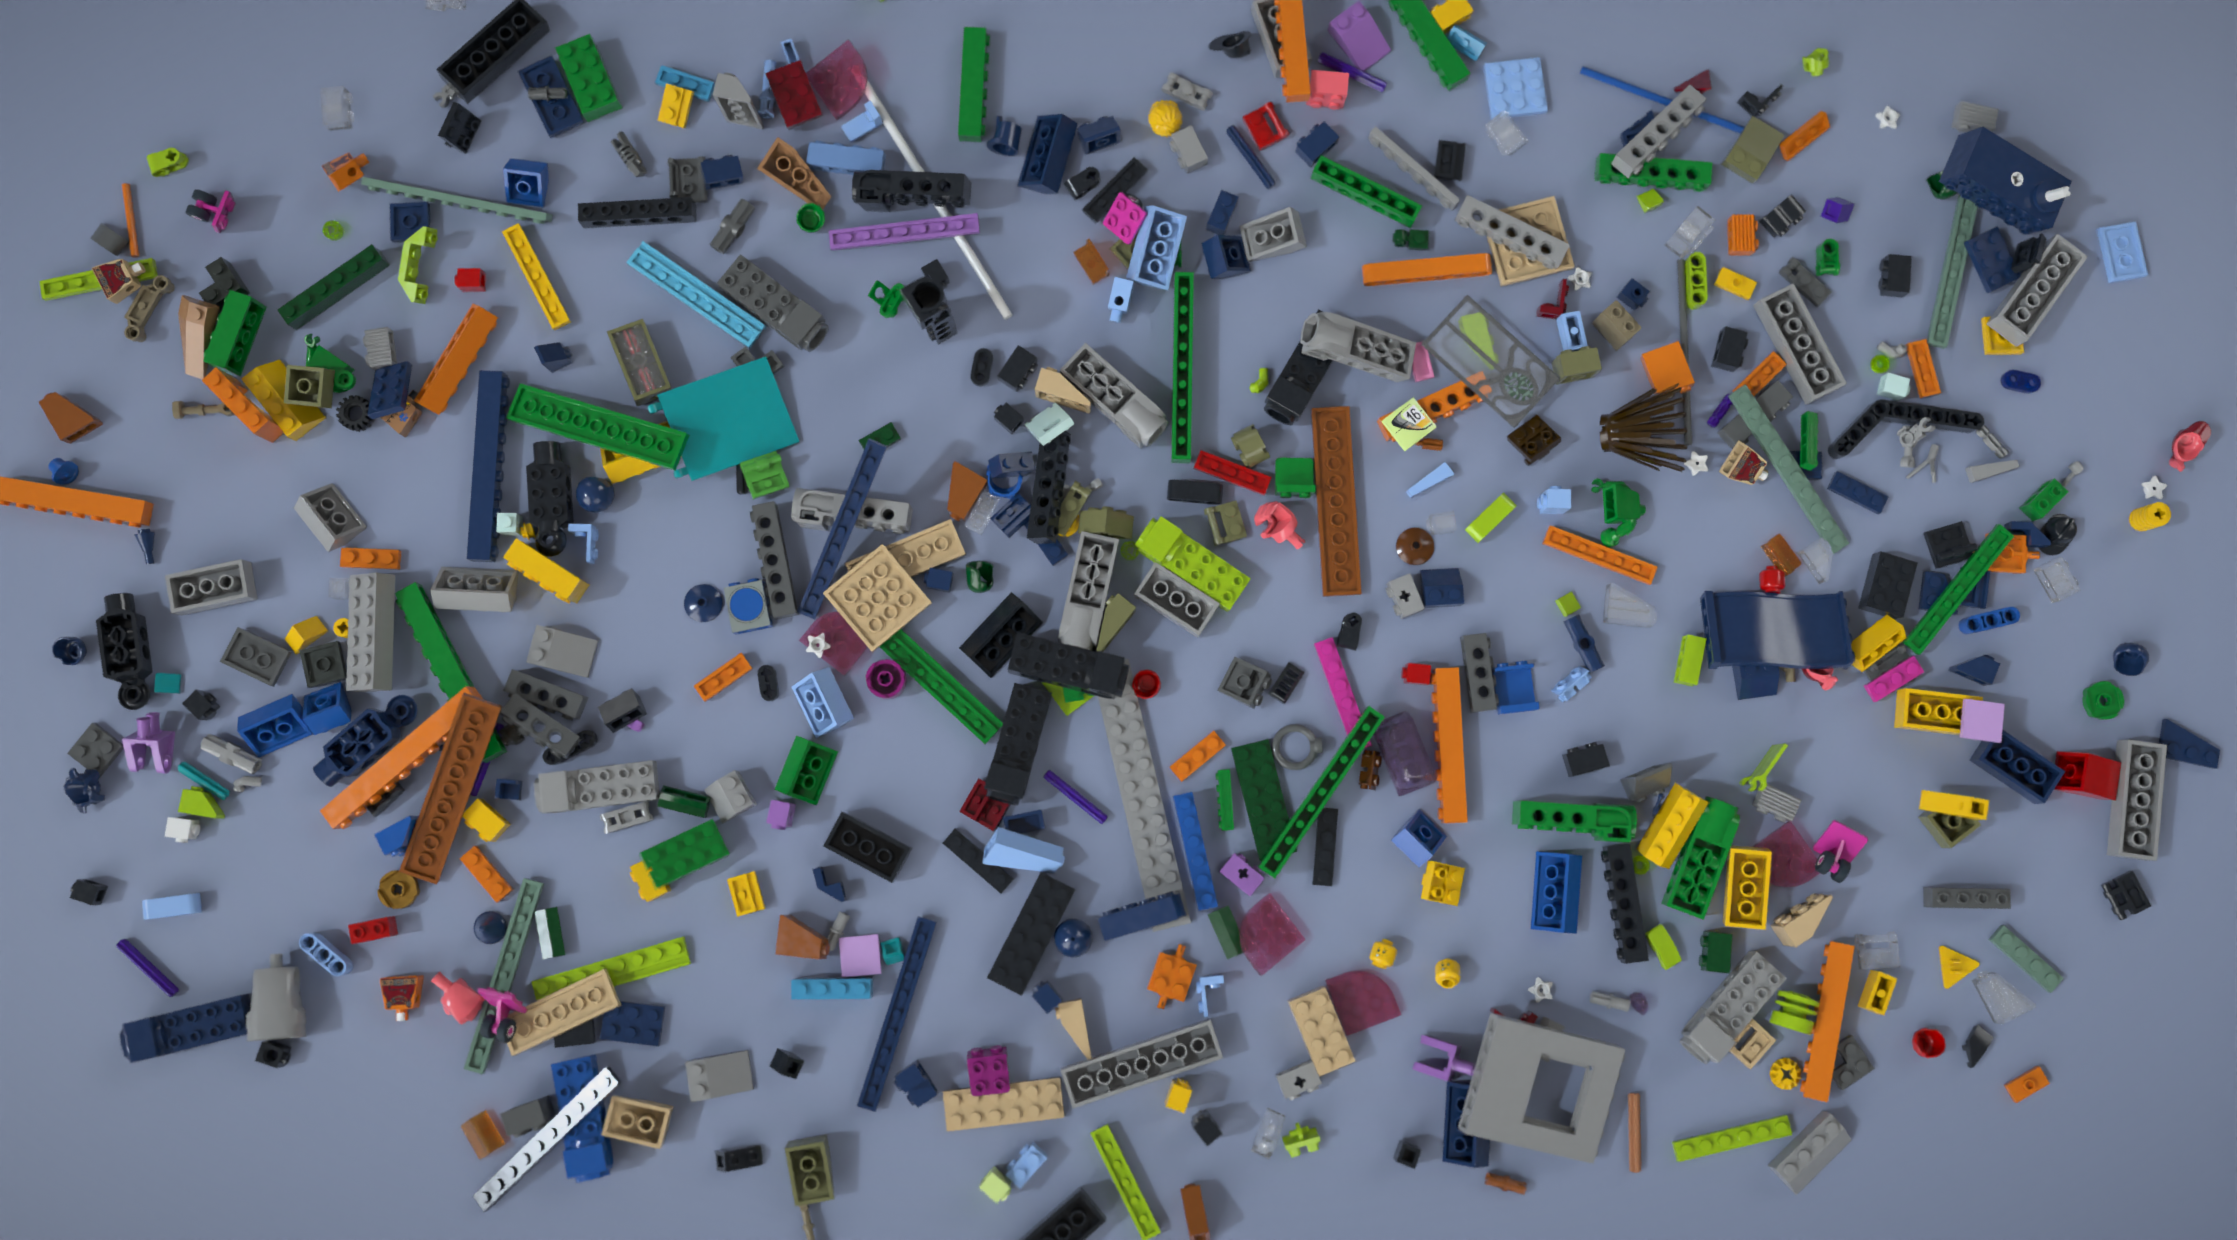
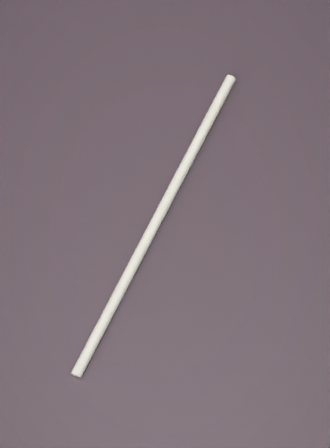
(943, 211)

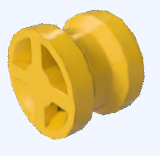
(338, 627)

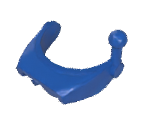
(1003, 492)

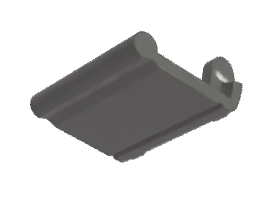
(687, 179)
(1888, 661)

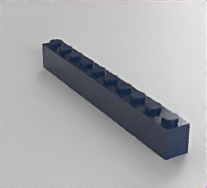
(487, 466)

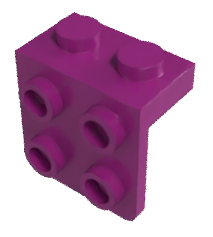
(988, 1070)

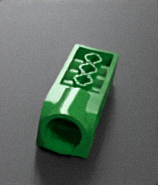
(1594, 819)
(1702, 859)

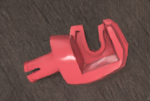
(1280, 523)
(458, 998)

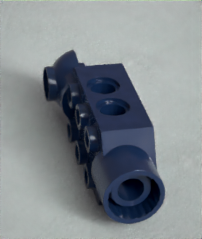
(364, 740)

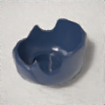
(69, 650)

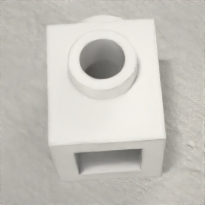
(182, 829)

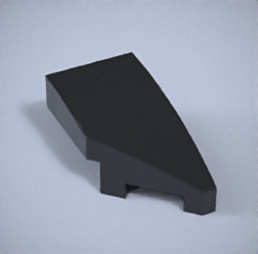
(1976, 1045)

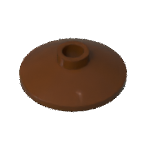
(1408, 553)

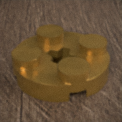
(387, 887)

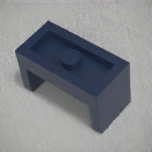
(1025, 822)

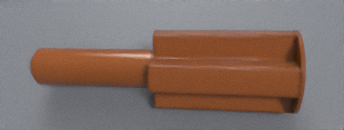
(1431, 444)

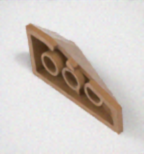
(790, 171)
(196, 323)

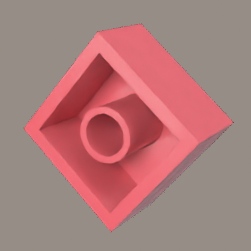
(1328, 89)

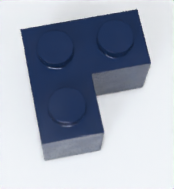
(917, 1084)

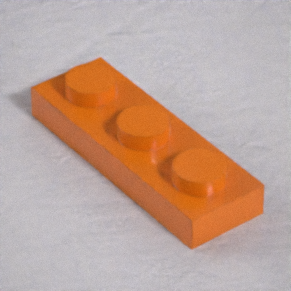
(1804, 135)
(1923, 368)
(1763, 373)
(370, 558)
(723, 677)
(1197, 756)
(486, 874)

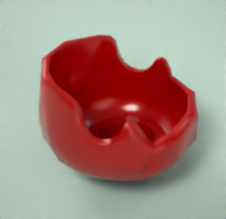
(1146, 684)
(1928, 1043)

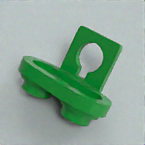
(890, 301)

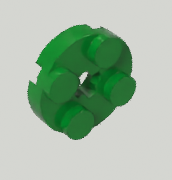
(2107, 690)

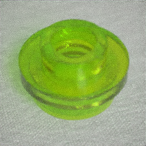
(1883, 360)
(1645, 865)

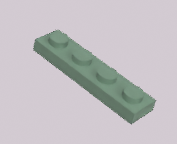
(2026, 958)

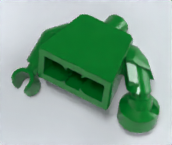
(322, 358)
(1620, 507)

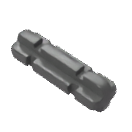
(1992, 442)

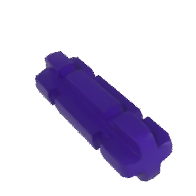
(1719, 412)

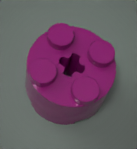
(890, 689)

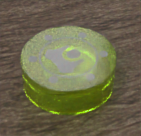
(333, 230)
(1129, 550)

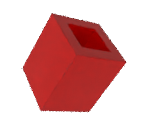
(470, 279)
(1416, 674)

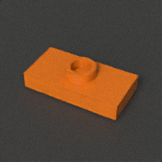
(2026, 1084)

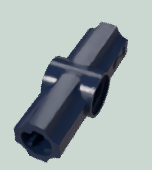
(1589, 655)

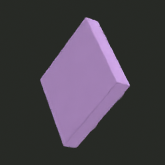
(1982, 720)
(860, 955)

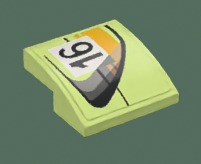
(1409, 424)

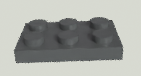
(255, 657)

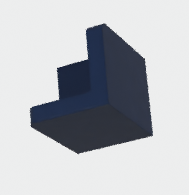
(508, 789)

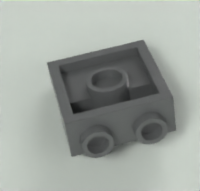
(1245, 683)

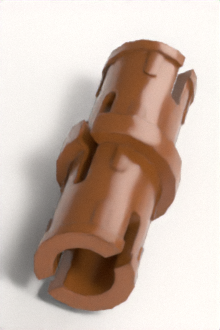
(1505, 1183)

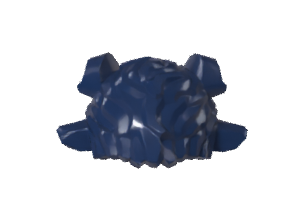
(83, 788)

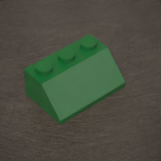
(806, 770)

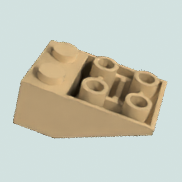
(1801, 921)

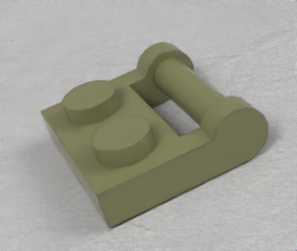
(1231, 521)

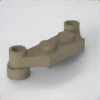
(144, 305)

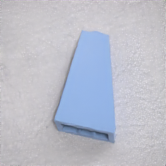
(1022, 852)

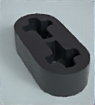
(772, 681)

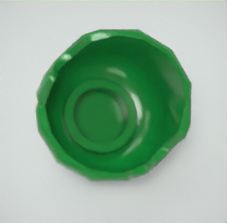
(810, 217)

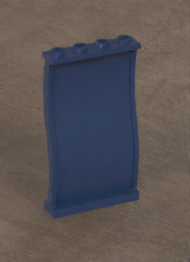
(1776, 630)

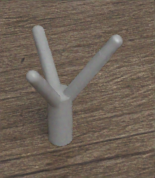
(1930, 460)

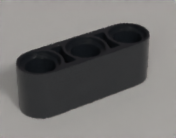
(1195, 492)

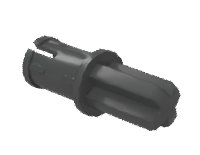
(547, 93)

